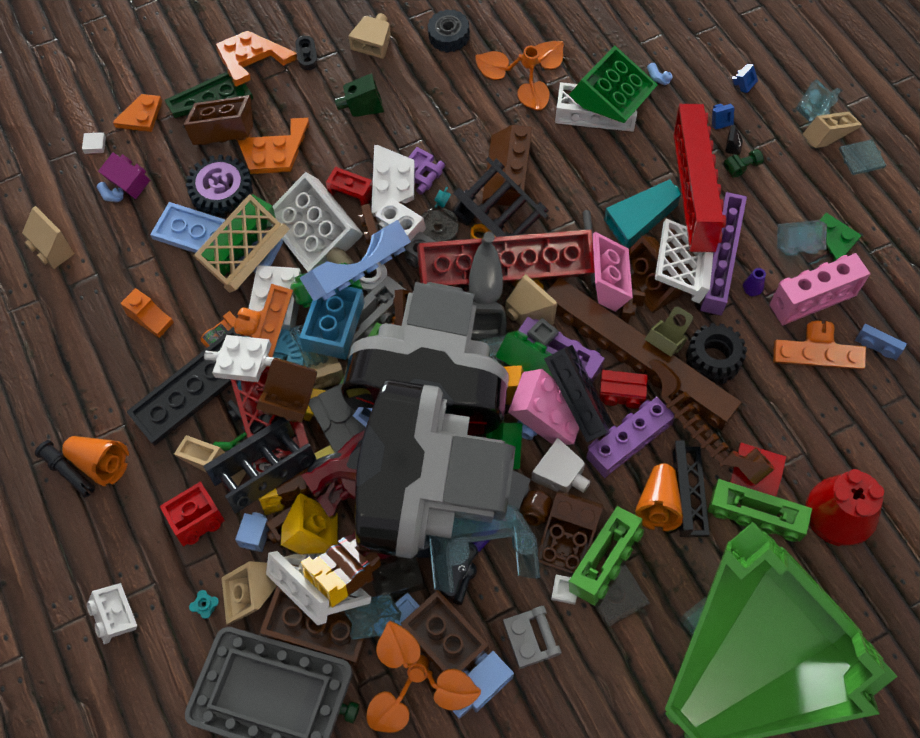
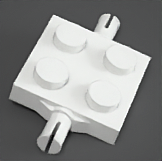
(241, 358)

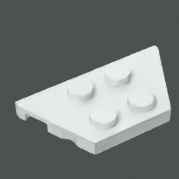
(391, 178)

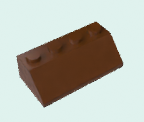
(512, 149)

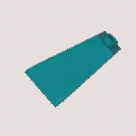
(641, 212)

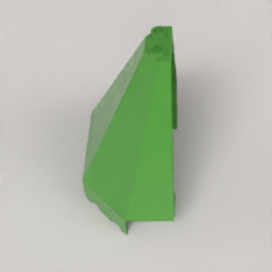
(772, 652)

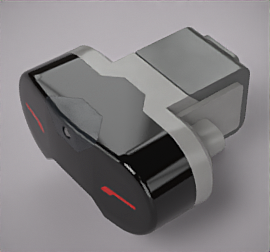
(434, 351)
(423, 472)

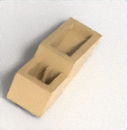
(200, 453)

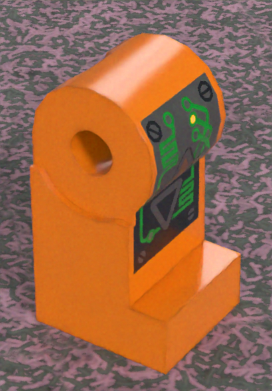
(220, 329)

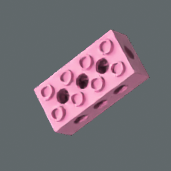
(819, 288)

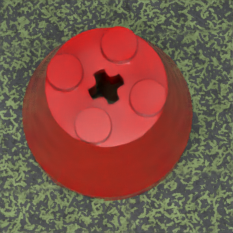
(845, 508)

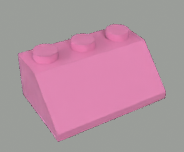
(611, 272)

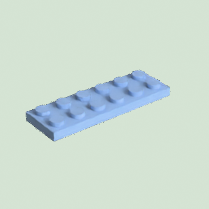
(192, 228)

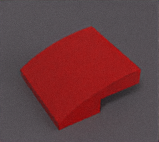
(769, 484)

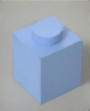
(252, 532)

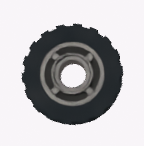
(448, 30)

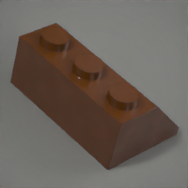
(220, 120)
(643, 266)

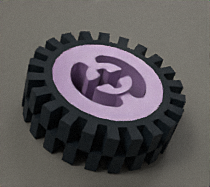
(218, 175)

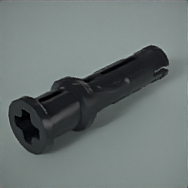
(58, 462)

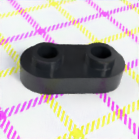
(306, 52)

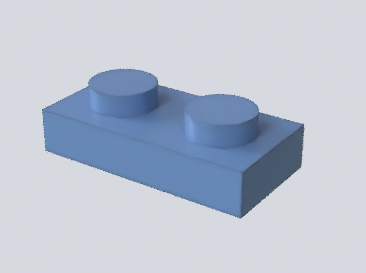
(881, 342)

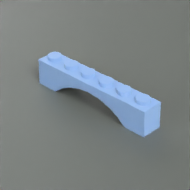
(329, 276)

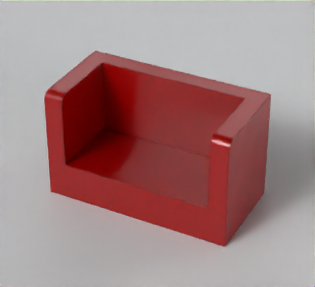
(350, 184)

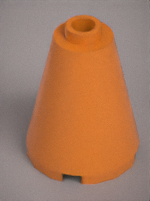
(97, 458)
(661, 500)

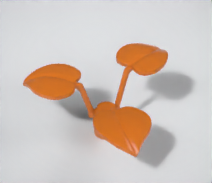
(532, 95)
(398, 647)

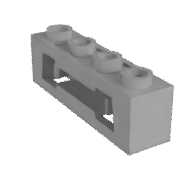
(372, 313)

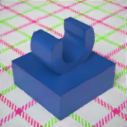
(746, 78)
(722, 116)

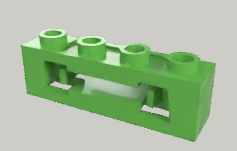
(791, 525)
(591, 587)

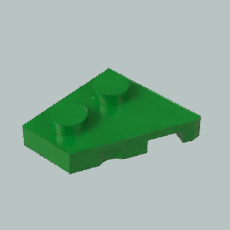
(839, 236)

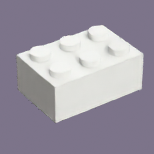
(279, 276)

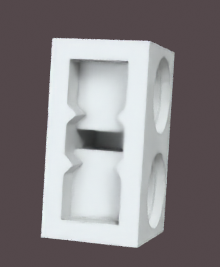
(404, 215)

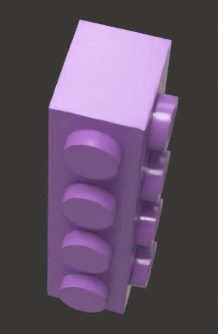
(630, 436)

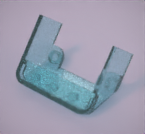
(455, 551)

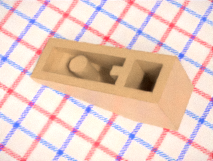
(830, 128)

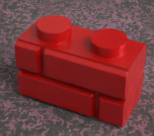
(623, 388)

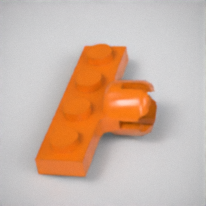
(269, 321)
(819, 349)

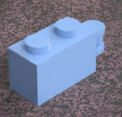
(490, 676)

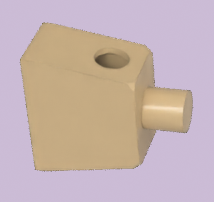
(371, 36)

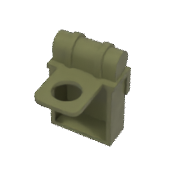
(669, 336)

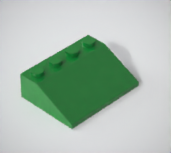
(613, 87)

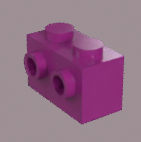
(124, 175)

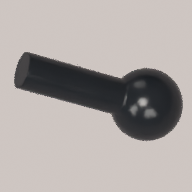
(463, 588)

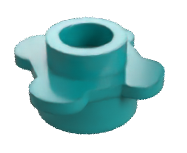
(442, 198)
(204, 611)

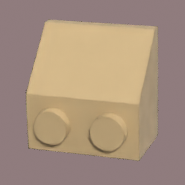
(46, 239)

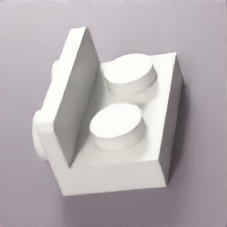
(111, 612)

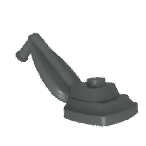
(487, 286)

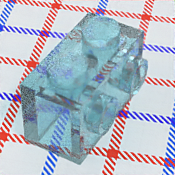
(802, 237)

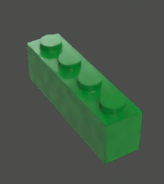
(236, 224)

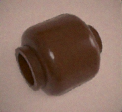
(536, 507)

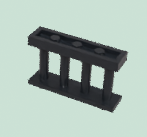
(482, 210)
(253, 449)

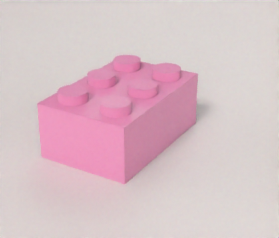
(543, 407)

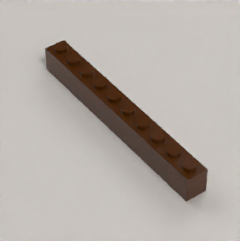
(631, 347)

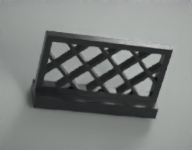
(579, 393)

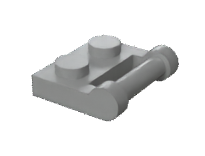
(524, 641)

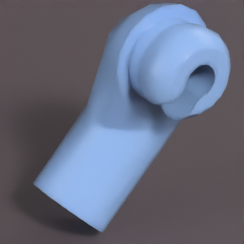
(658, 77)
(108, 195)

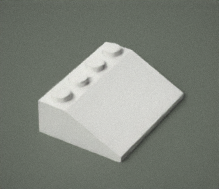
(314, 222)

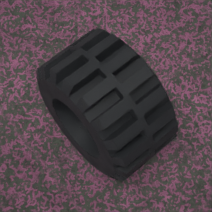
(723, 340)

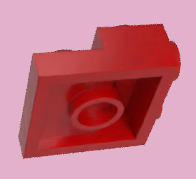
(192, 514)

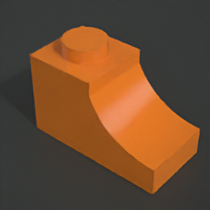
(146, 313)

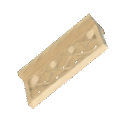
(251, 259)

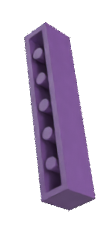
(725, 254)

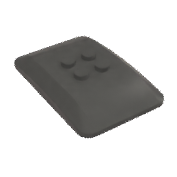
(267, 689)

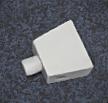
(560, 469)

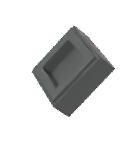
(542, 332)

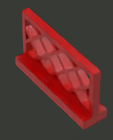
(298, 428)

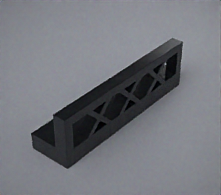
(682, 470)

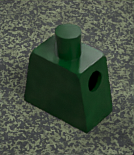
(361, 97)

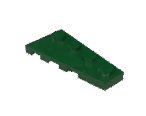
(212, 89)

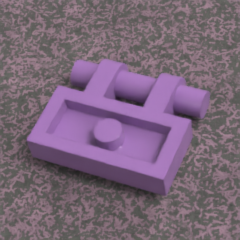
(423, 162)

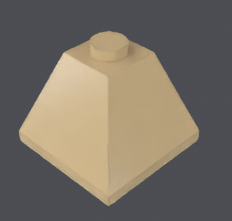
(530, 301)
(245, 590)

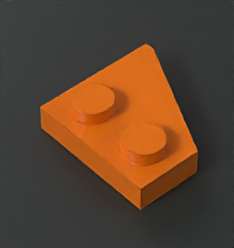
(140, 114)

